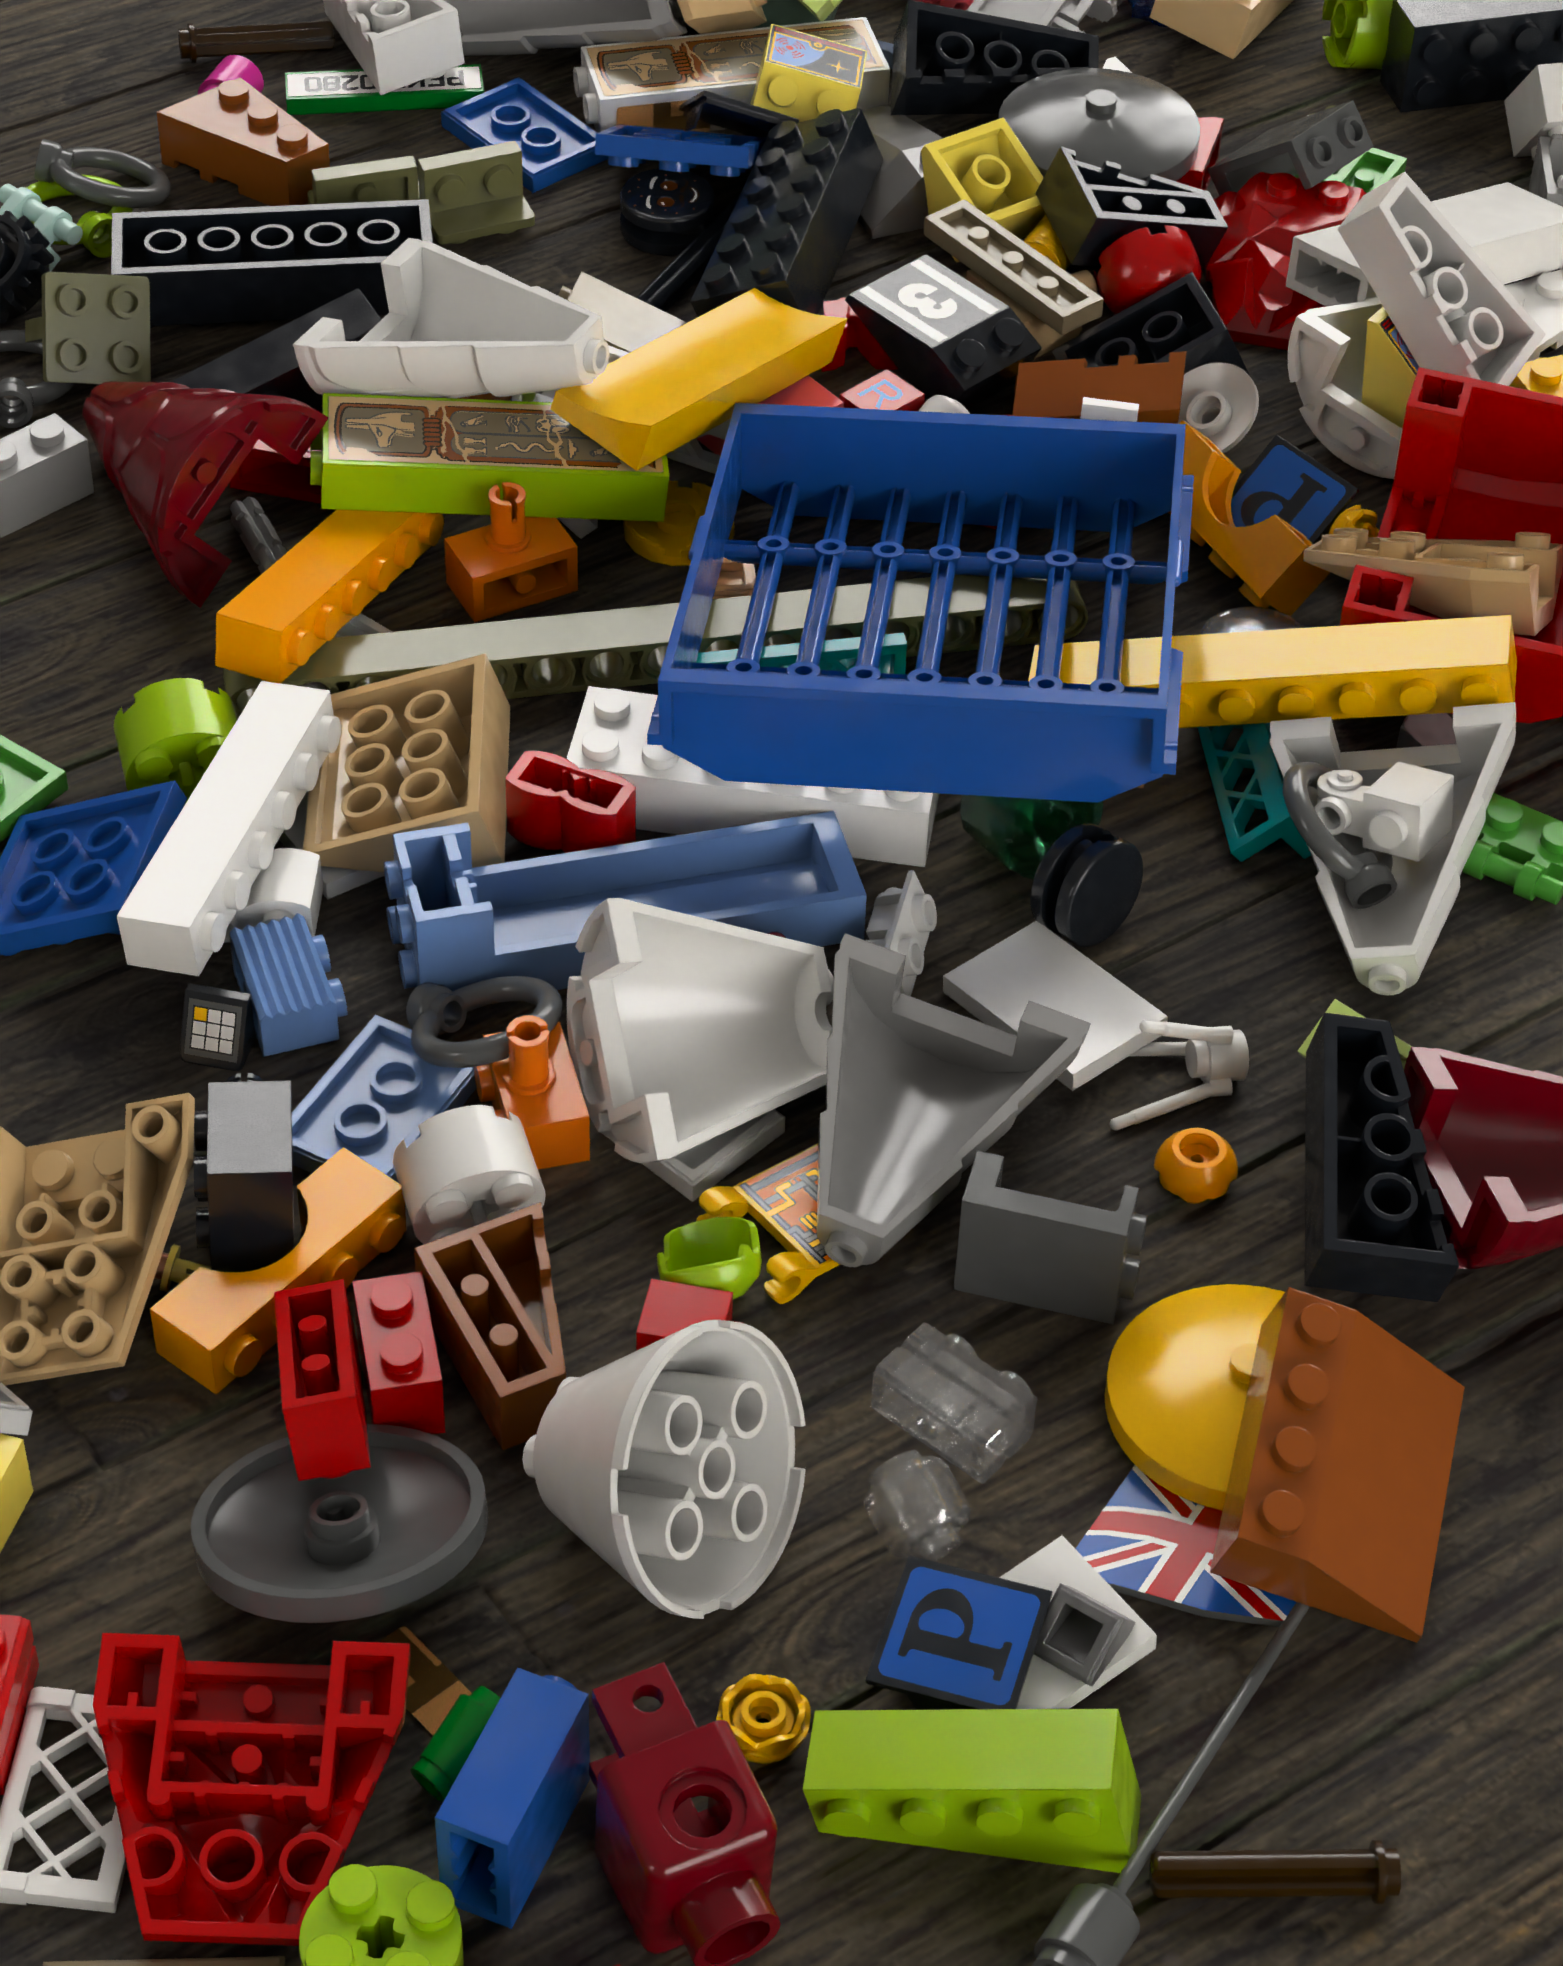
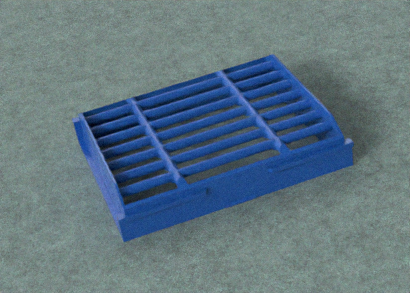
(920, 726)

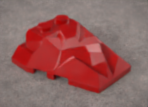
(1255, 252)
(241, 1778)

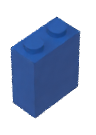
(514, 1796)

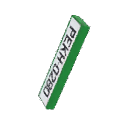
(354, 92)

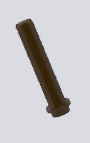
(255, 39)
(1277, 1873)

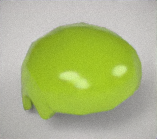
(712, 1255)

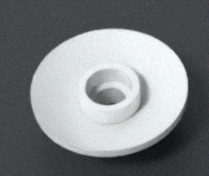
(1222, 395)

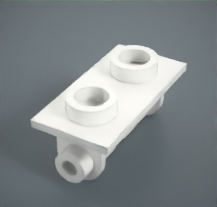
(903, 924)

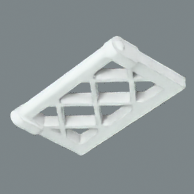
(50, 1881)

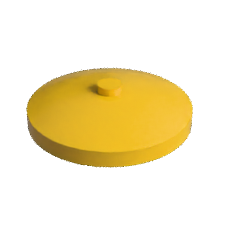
(1183, 1386)

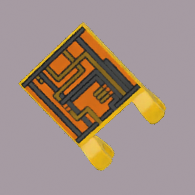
(786, 1206)

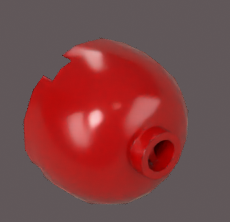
(1143, 265)

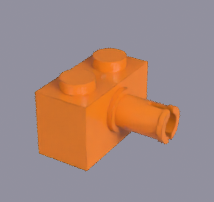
(510, 560)
(541, 1090)

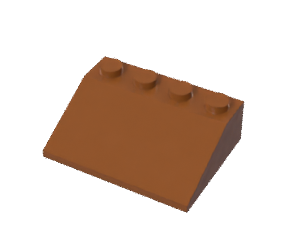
(1340, 1468)

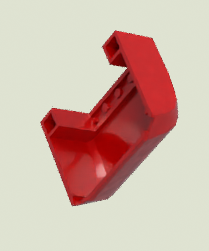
(1475, 468)

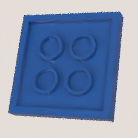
(678, 149)
(78, 864)

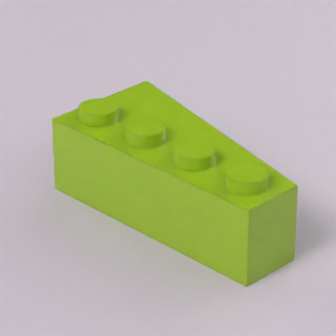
(979, 1782)

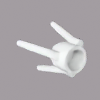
(1212, 1054)

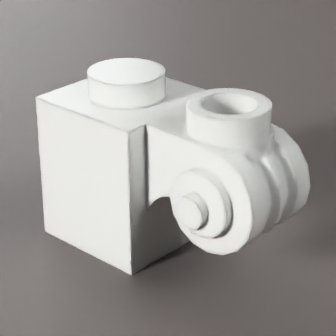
(1396, 815)

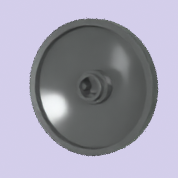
(1105, 118)
(341, 1542)

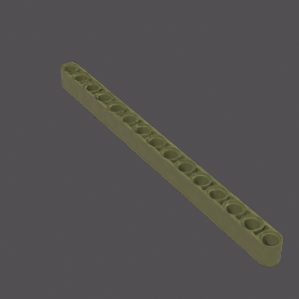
(630, 643)

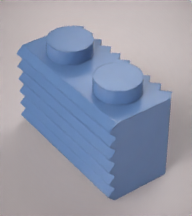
(287, 984)

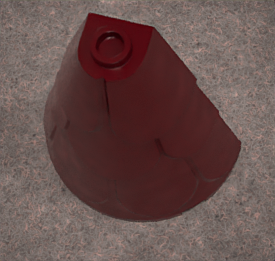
(177, 452)
(1490, 1153)

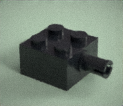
(245, 1173)

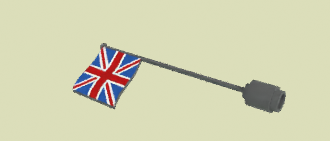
(1163, 1553)

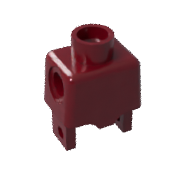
(673, 1868)

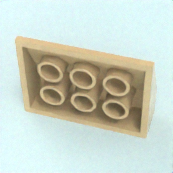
(414, 759)

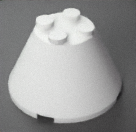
(678, 1464)

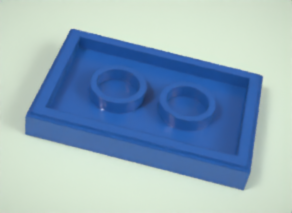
(550, 137)

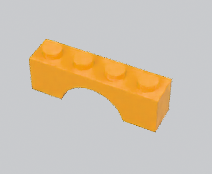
(1263, 554)
(225, 1321)

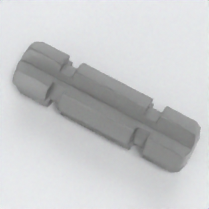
(256, 532)

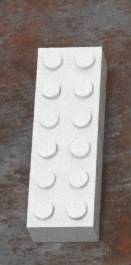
(687, 799)

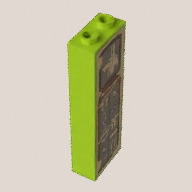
(454, 450)

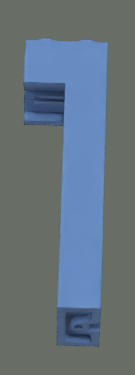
(529, 912)

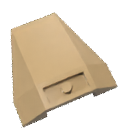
(1457, 574)
(86, 1238)

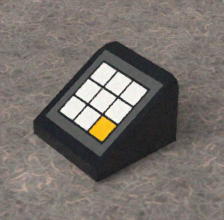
(216, 1027)

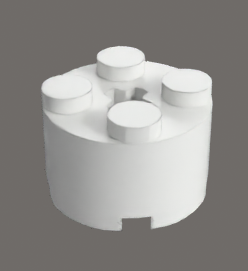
(466, 1171)

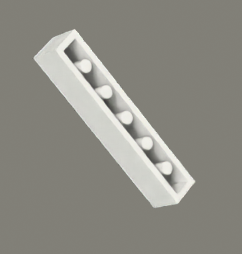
(228, 829)

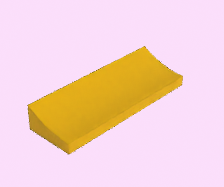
(697, 374)

